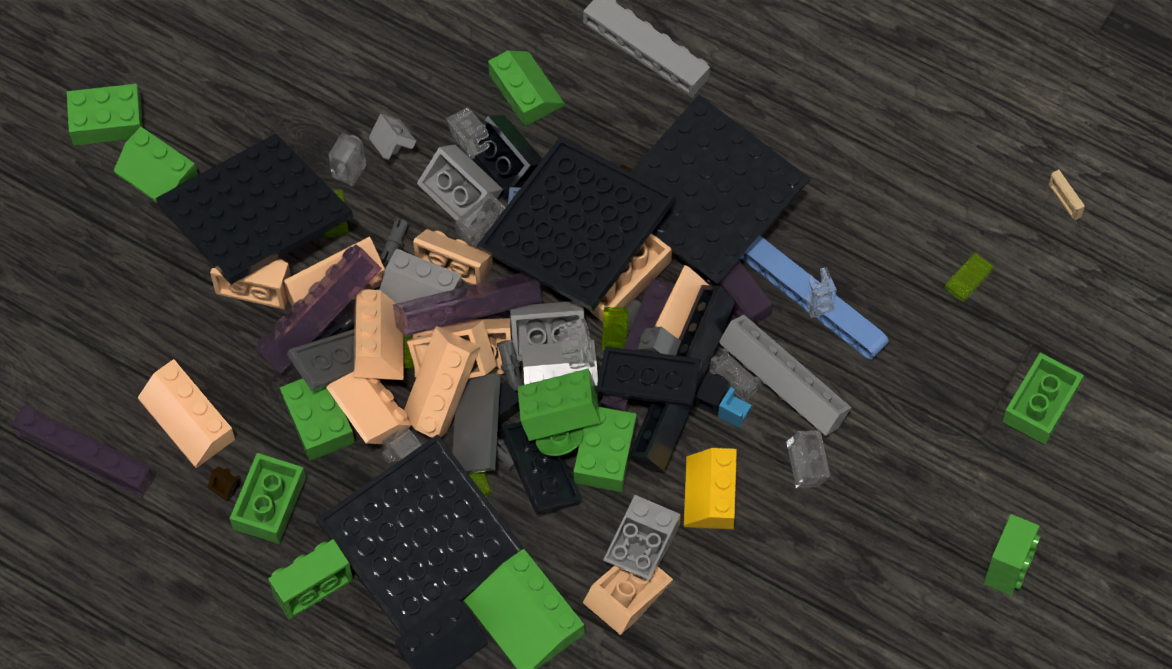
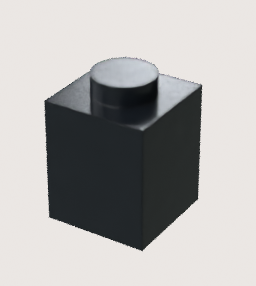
(711, 393)
(507, 403)

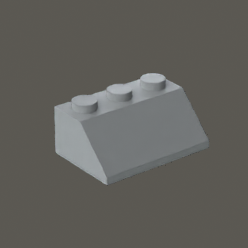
(456, 181)
(413, 277)
(541, 323)
(547, 361)

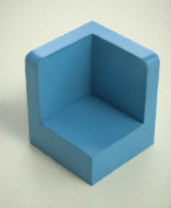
(733, 409)

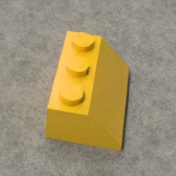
(710, 489)

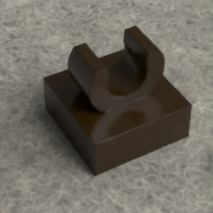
(223, 483)

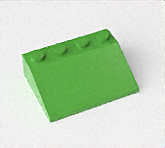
(525, 613)

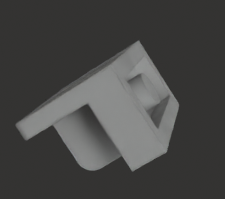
(390, 135)

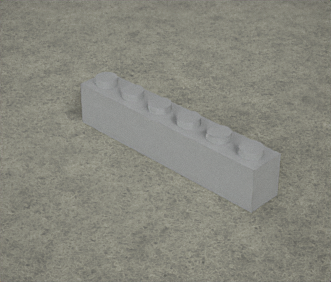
(647, 45)
(784, 375)

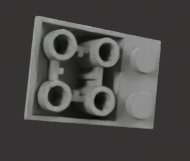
(643, 537)

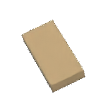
(1066, 195)

